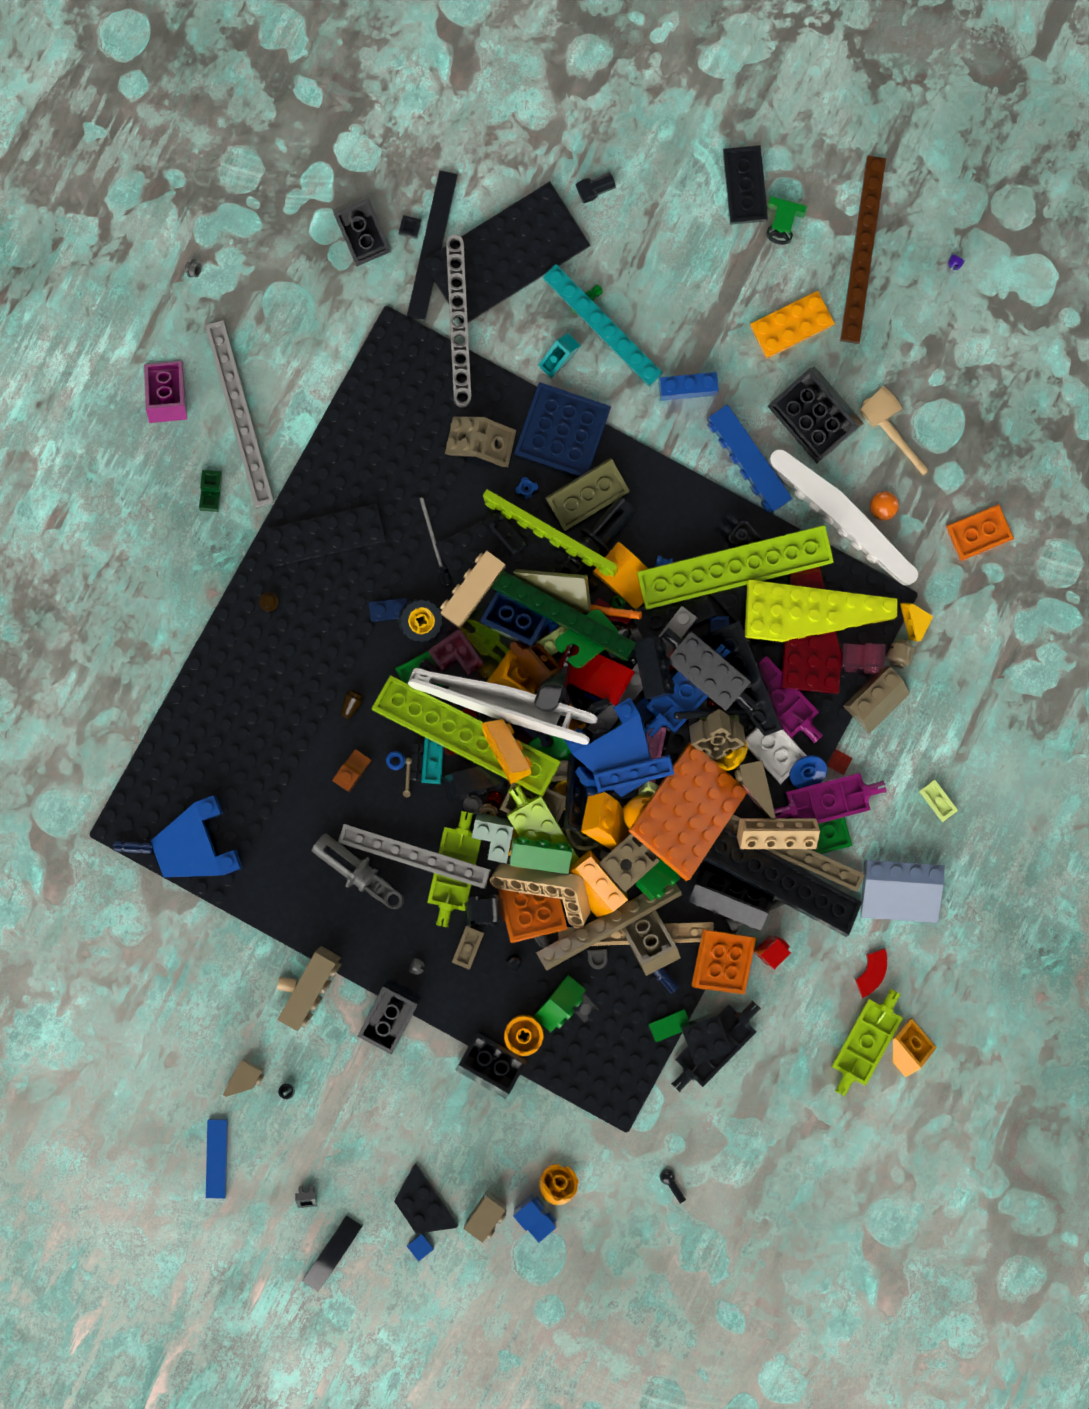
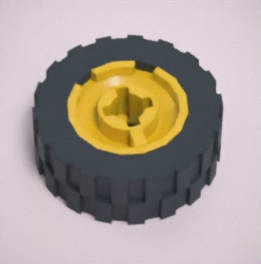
(417, 609)

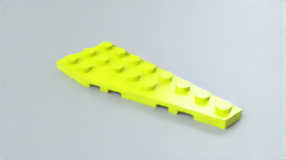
(793, 612)

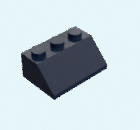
(514, 619)

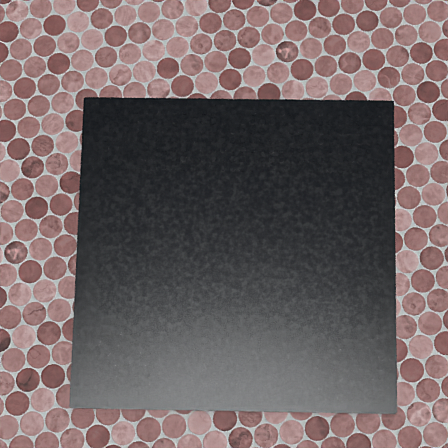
(266, 733)

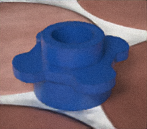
(525, 482)

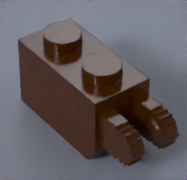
(535, 661)

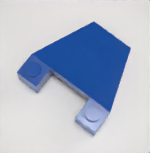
(618, 747)
(186, 847)

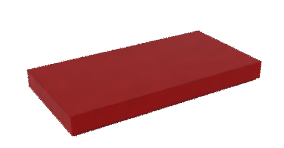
(600, 677)

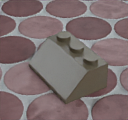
(877, 698)

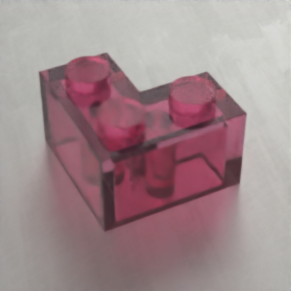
(456, 648)
(863, 657)

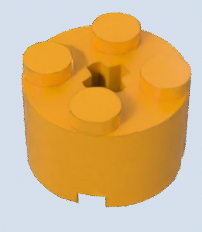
(519, 1045)

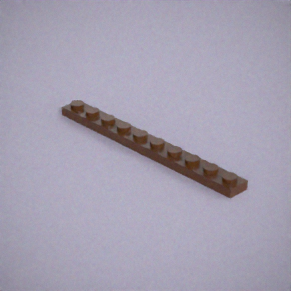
(863, 249)

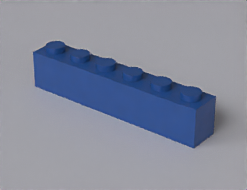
(749, 459)

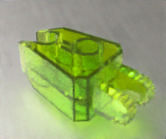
(484, 640)

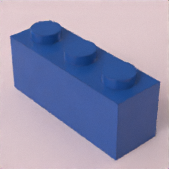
(688, 386)

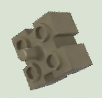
(717, 735)

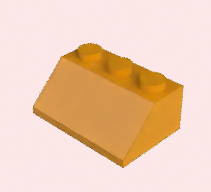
(507, 750)
(601, 889)

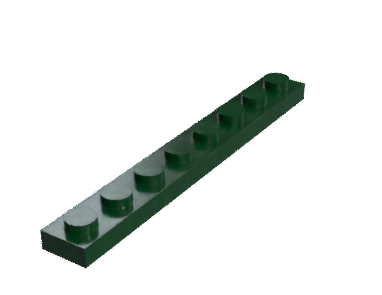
(564, 615)

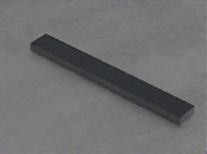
(432, 243)

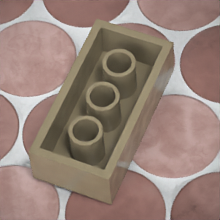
(309, 988)

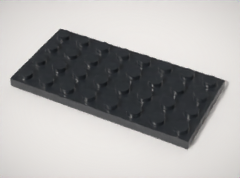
(511, 251)

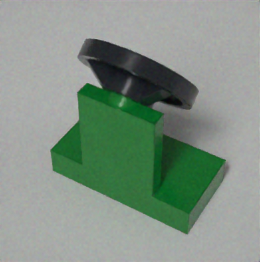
(783, 219)

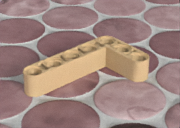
(549, 884)

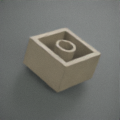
(485, 1216)

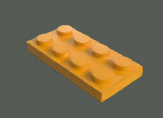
(792, 324)

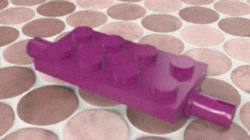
(791, 705)
(830, 799)

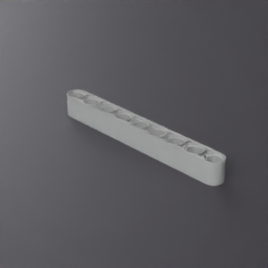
(461, 311)

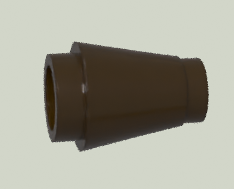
(351, 703)

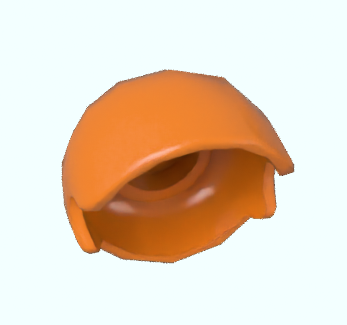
(884, 505)

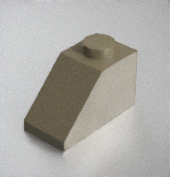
(245, 1078)

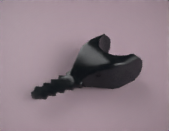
(555, 689)

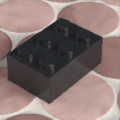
(389, 1017)

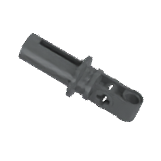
(362, 877)

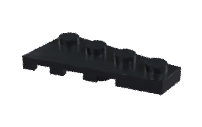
(733, 602)

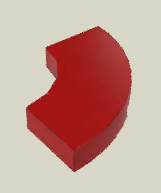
(873, 974)

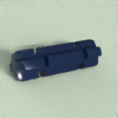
(134, 847)

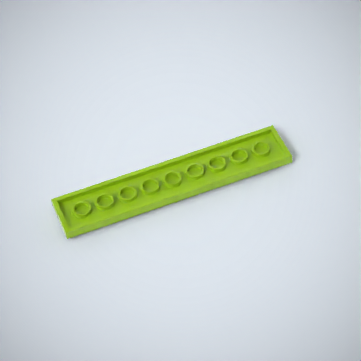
(735, 567)
(456, 731)

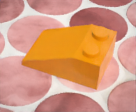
(626, 580)
(604, 820)

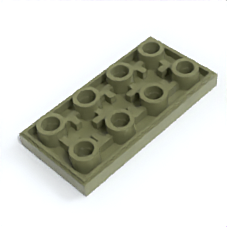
(566, 588)

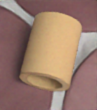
(286, 984)

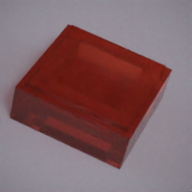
(839, 762)

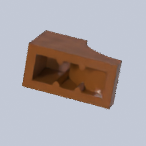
(352, 770)

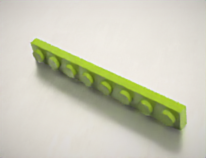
(544, 530)

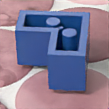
(534, 1218)

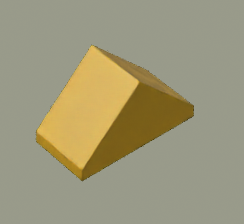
(915, 621)

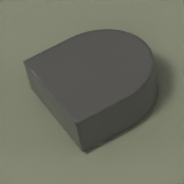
(597, 958)

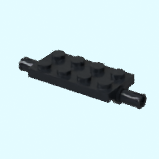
(708, 670)
(738, 1034)

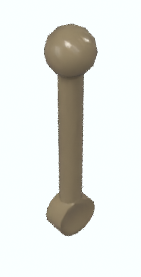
(407, 793)

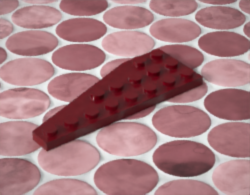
(815, 660)

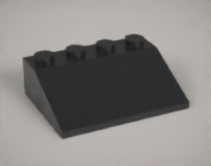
(815, 414)

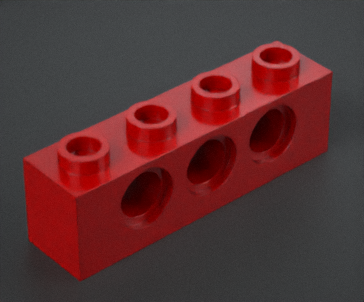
(773, 951)

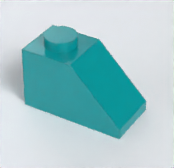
(559, 354)

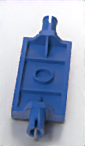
(686, 698)

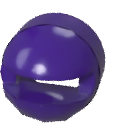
(955, 262)

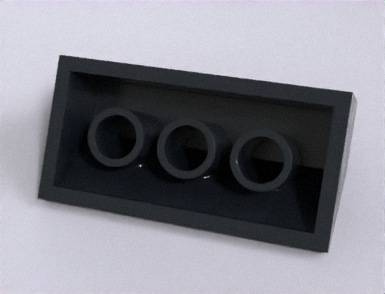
(730, 897)

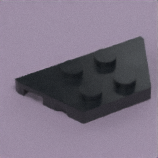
(422, 1204)

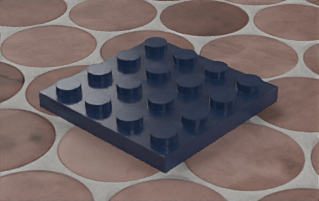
(562, 430)

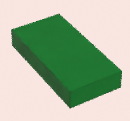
(668, 1025)

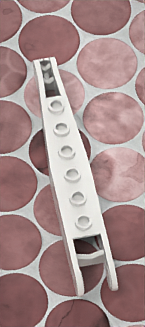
(843, 515)
(502, 703)

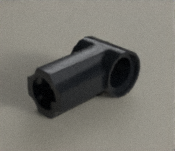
(591, 188)

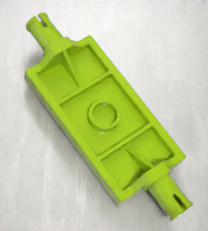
(535, 820)
(445, 891)
(867, 1042)

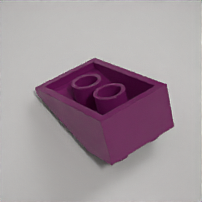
(165, 392)

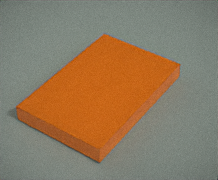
(979, 532)

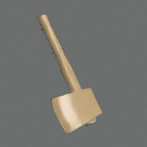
(878, 411)

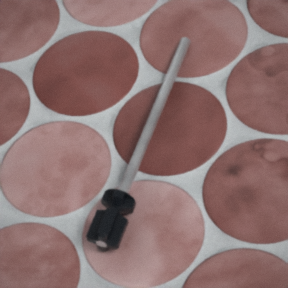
(444, 577)

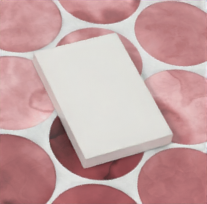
(775, 751)

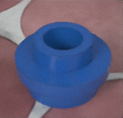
(391, 765)

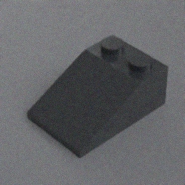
(361, 230)

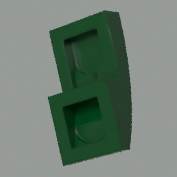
(210, 490)

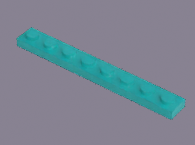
(602, 325)

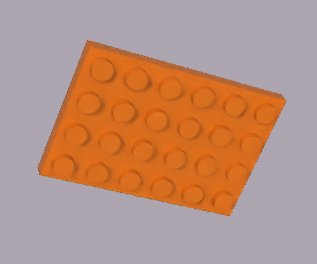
(688, 811)

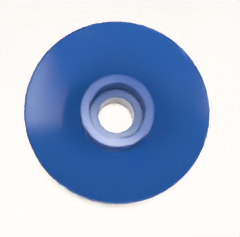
(814, 774)

